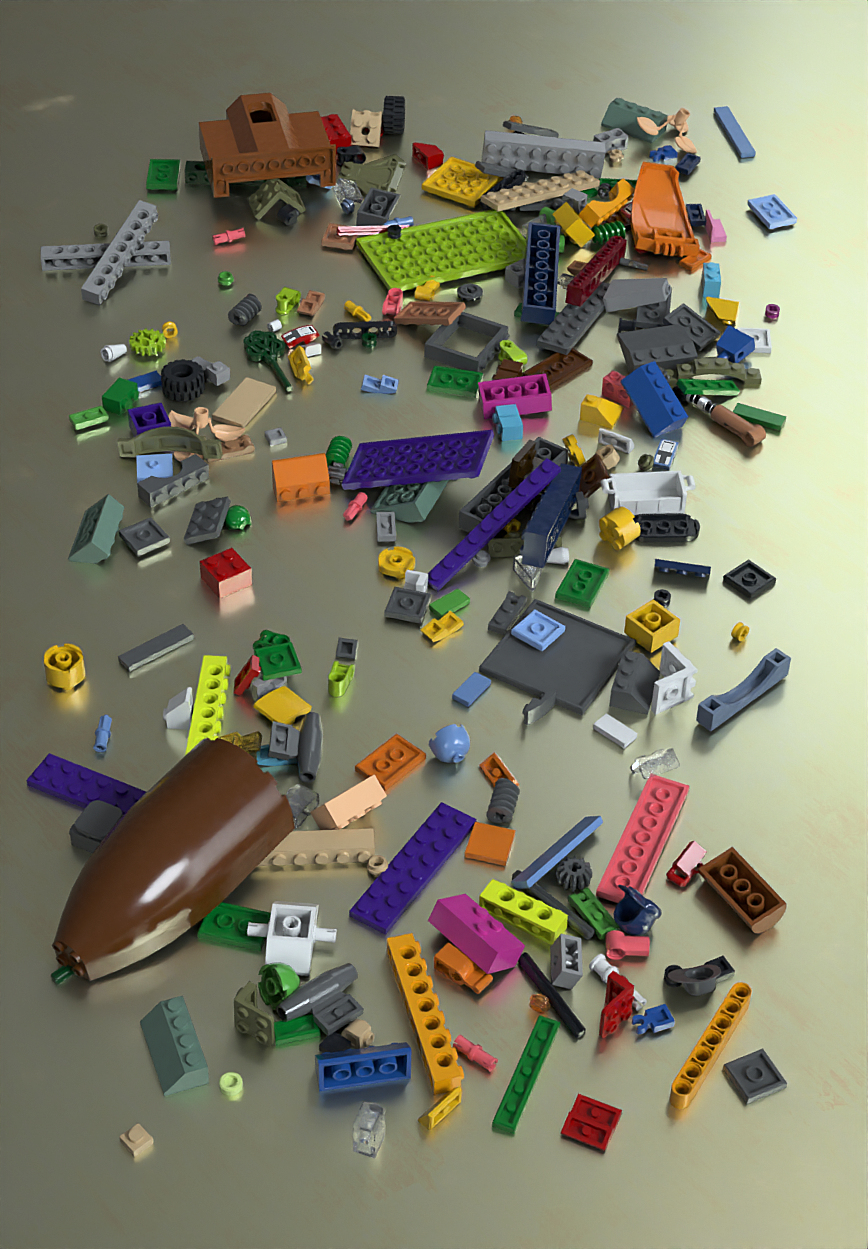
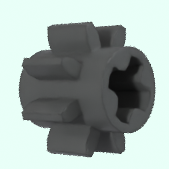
(336, 473)

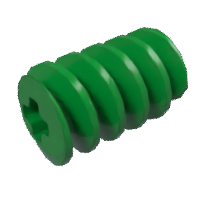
(606, 231)
(338, 450)

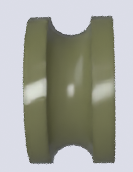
(100, 230)

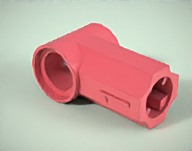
(620, 945)

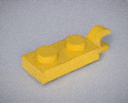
(300, 364)

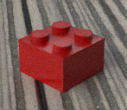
(226, 573)

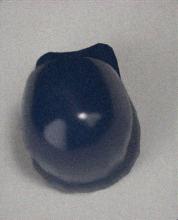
(635, 912)

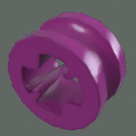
(772, 311)

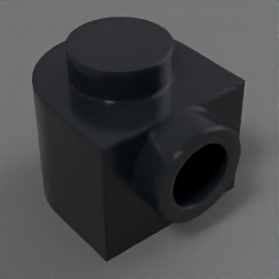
(288, 214)

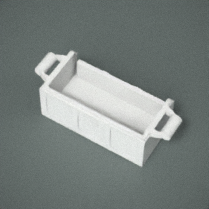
(648, 491)

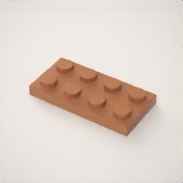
(429, 313)

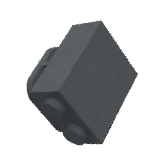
(94, 825)

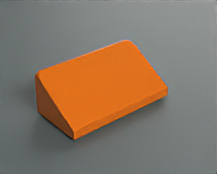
(496, 769)

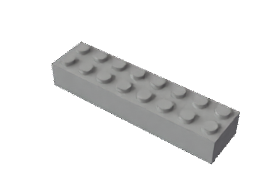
(543, 153)

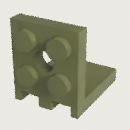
(270, 193)

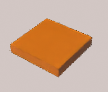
(490, 843)

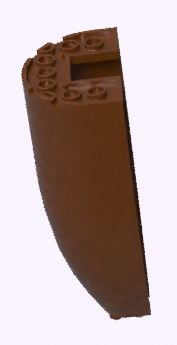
(172, 859)

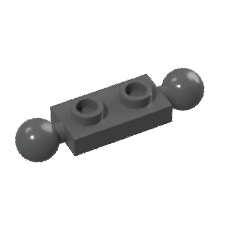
(555, 204)

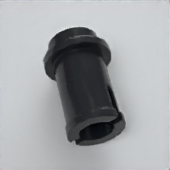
(332, 340)

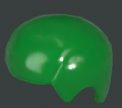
(237, 517)

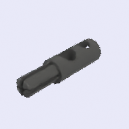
(623, 261)

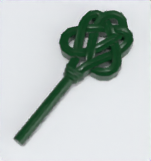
(258, 349)

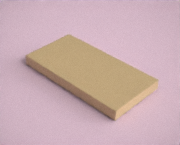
(244, 403)

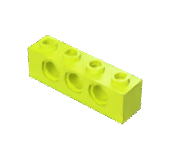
(523, 911)

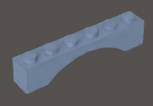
(719, 708)

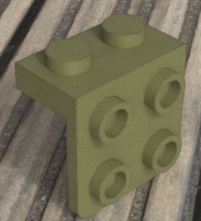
(251, 1019)

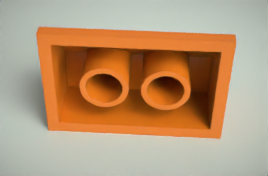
(300, 477)

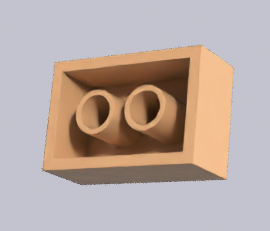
(349, 805)

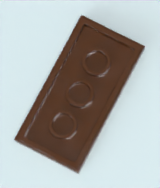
(560, 367)

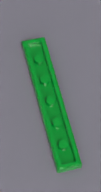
(526, 1074)

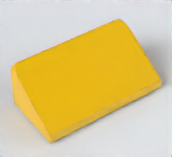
(441, 1108)

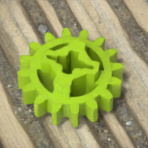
(147, 342)

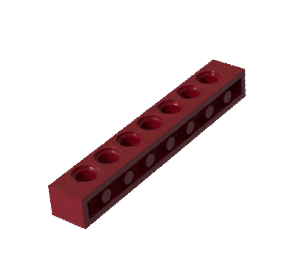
(595, 271)

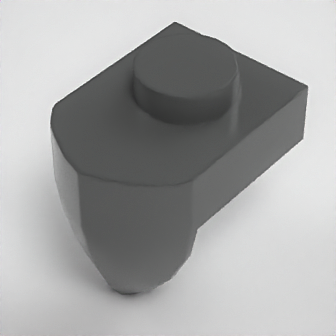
(582, 505)

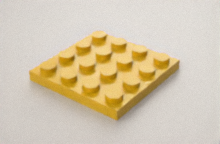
(460, 182)

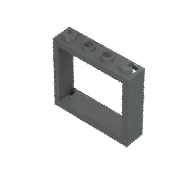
(439, 353)

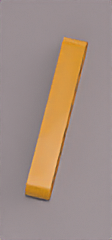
(710, 1045)

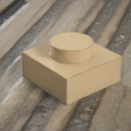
(136, 1139)

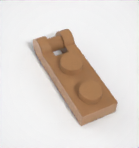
(235, 448)

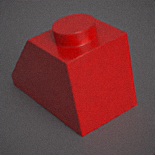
(428, 155)

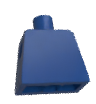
(734, 345)

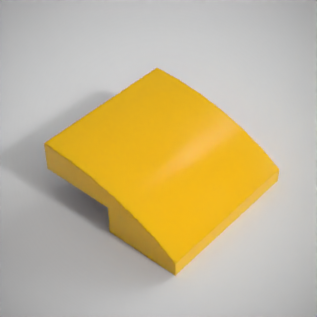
(282, 706)

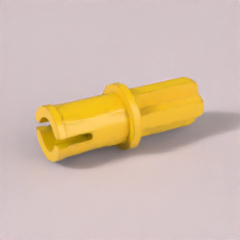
(357, 311)

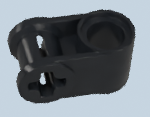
(350, 154)

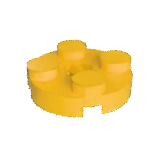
(575, 453)
(388, 562)

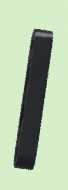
(516, 178)
(365, 326)

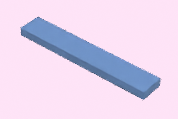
(734, 132)
(557, 852)

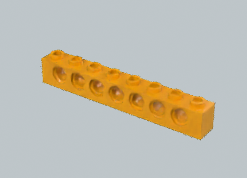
(418, 997)

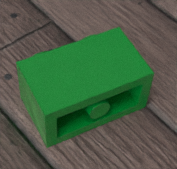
(120, 396)

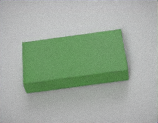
(449, 602)

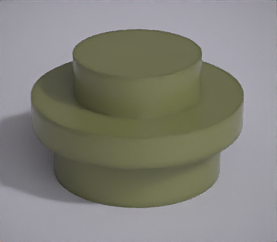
(646, 462)

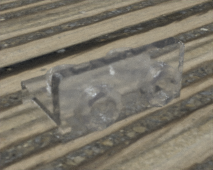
(347, 189)

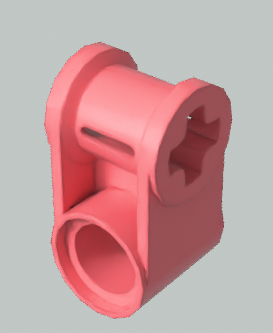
(393, 302)

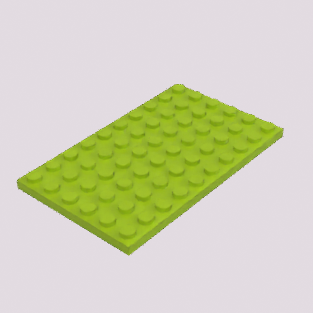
(444, 249)

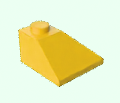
(724, 310)
(600, 411)

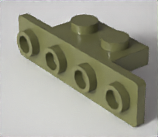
(510, 545)

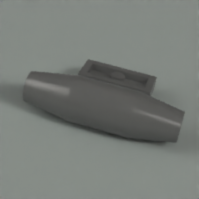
(303, 744)
(324, 999)

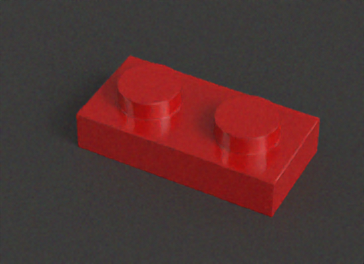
(246, 675)

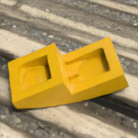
(441, 628)

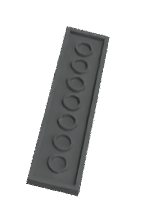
(573, 323)

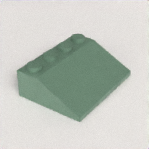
(409, 501)

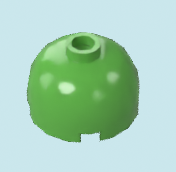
(277, 983)

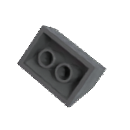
(376, 207)
(634, 683)

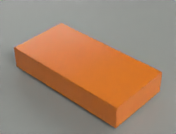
(692, 262)

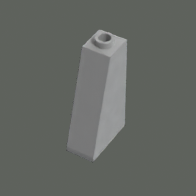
(635, 292)

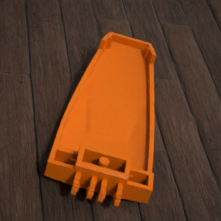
(659, 213)

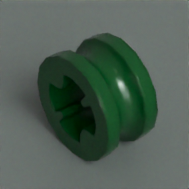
(369, 340)

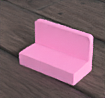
(714, 228)

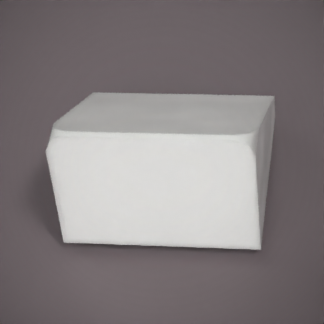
(312, 349)

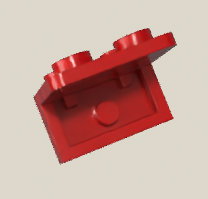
(619, 1003)

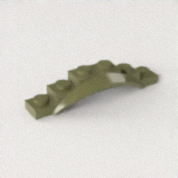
(714, 365)
(169, 439)

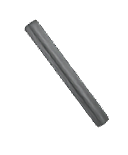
(573, 920)

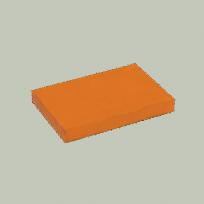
(391, 761)

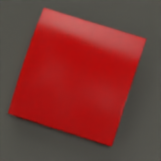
(591, 1122)

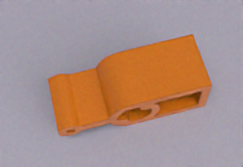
(460, 968)

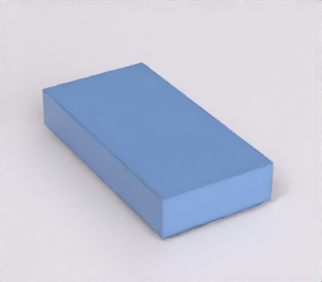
(471, 689)

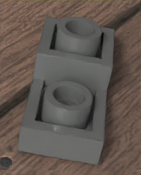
(539, 707)

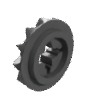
(474, 292)

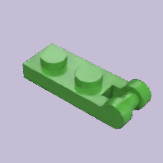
(593, 912)

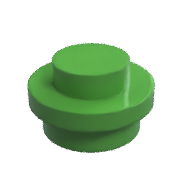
(225, 278)

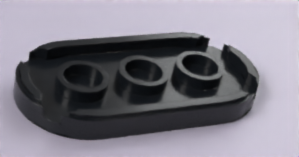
(667, 527)

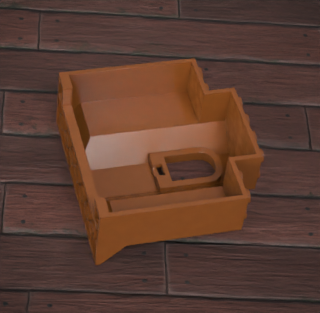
(265, 143)

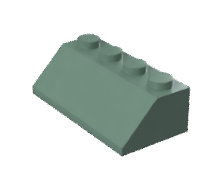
(624, 116)
(97, 531)
(174, 1047)

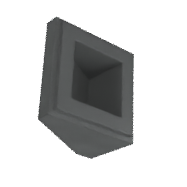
(347, 648)

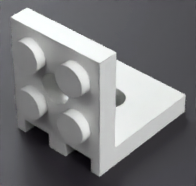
(677, 682)

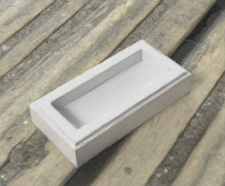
(615, 730)

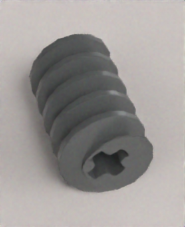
(245, 310)
(503, 801)

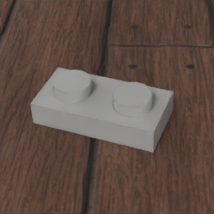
(386, 526)

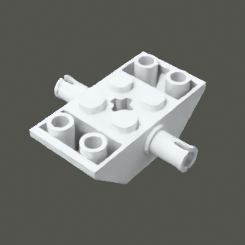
(292, 934)

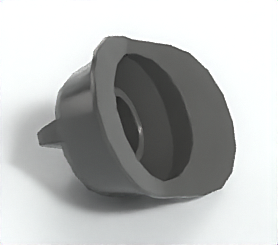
(698, 979)

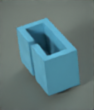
(711, 280)
(508, 422)

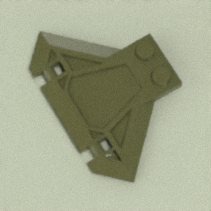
(378, 174)

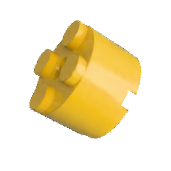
(619, 527)
(64, 666)

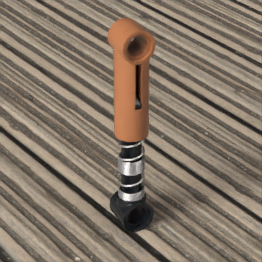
(749, 433)

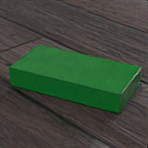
(295, 1030)

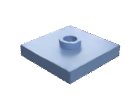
(154, 465)
(538, 630)

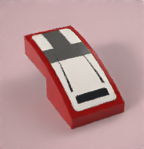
(297, 335)

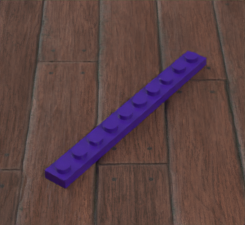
(492, 524)

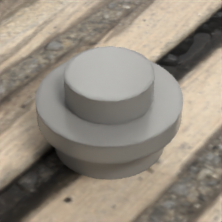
(481, 559)

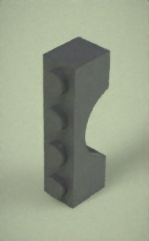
(156, 490)

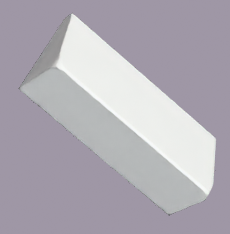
(616, 440)

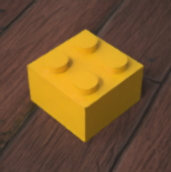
(572, 225)
(652, 626)

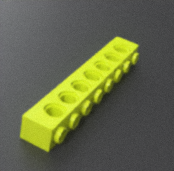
(209, 700)

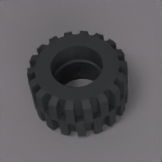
(394, 115)
(182, 380)

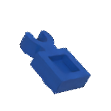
(665, 153)
(656, 1018)

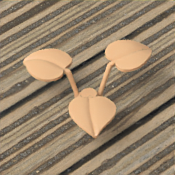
(678, 122)
(200, 420)

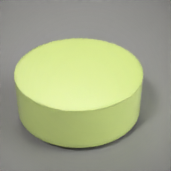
(230, 1084)

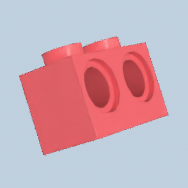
(614, 390)

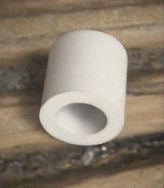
(274, 325)

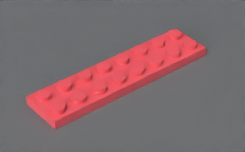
(643, 838)

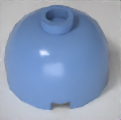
(450, 744)

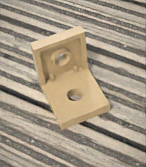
(369, 120)

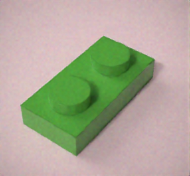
(88, 417)

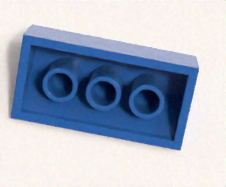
(654, 399)
(363, 1066)

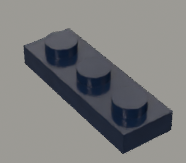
(682, 568)

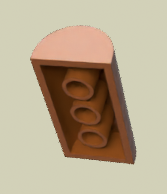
(744, 890)

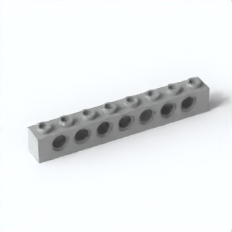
(119, 253)
(88, 255)

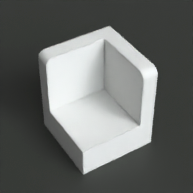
(416, 581)

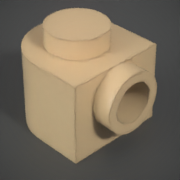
(609, 456)
(359, 1034)

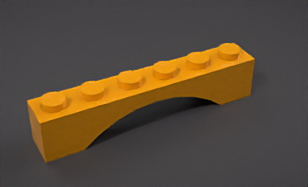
(597, 212)

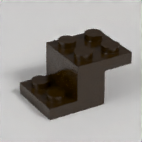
(522, 466)

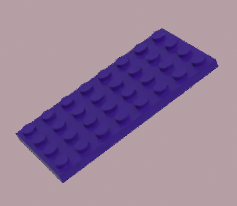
(418, 460)

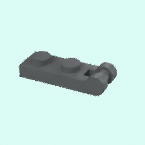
(507, 613)

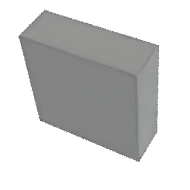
(275, 436)

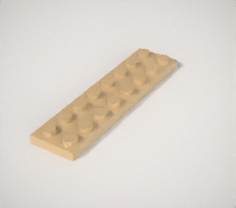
(539, 190)

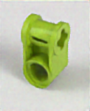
(287, 300)
(511, 352)
(339, 678)

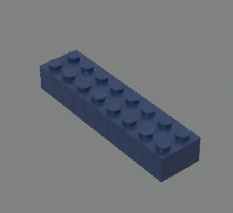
(540, 273)
(550, 516)

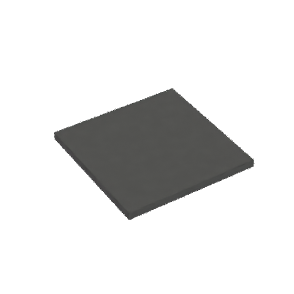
(573, 664)

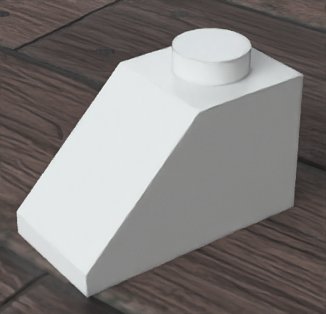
(179, 710)

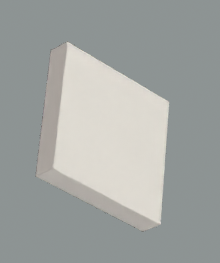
(761, 338)

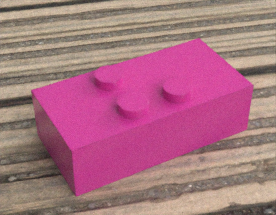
(528, 393)
(476, 933)

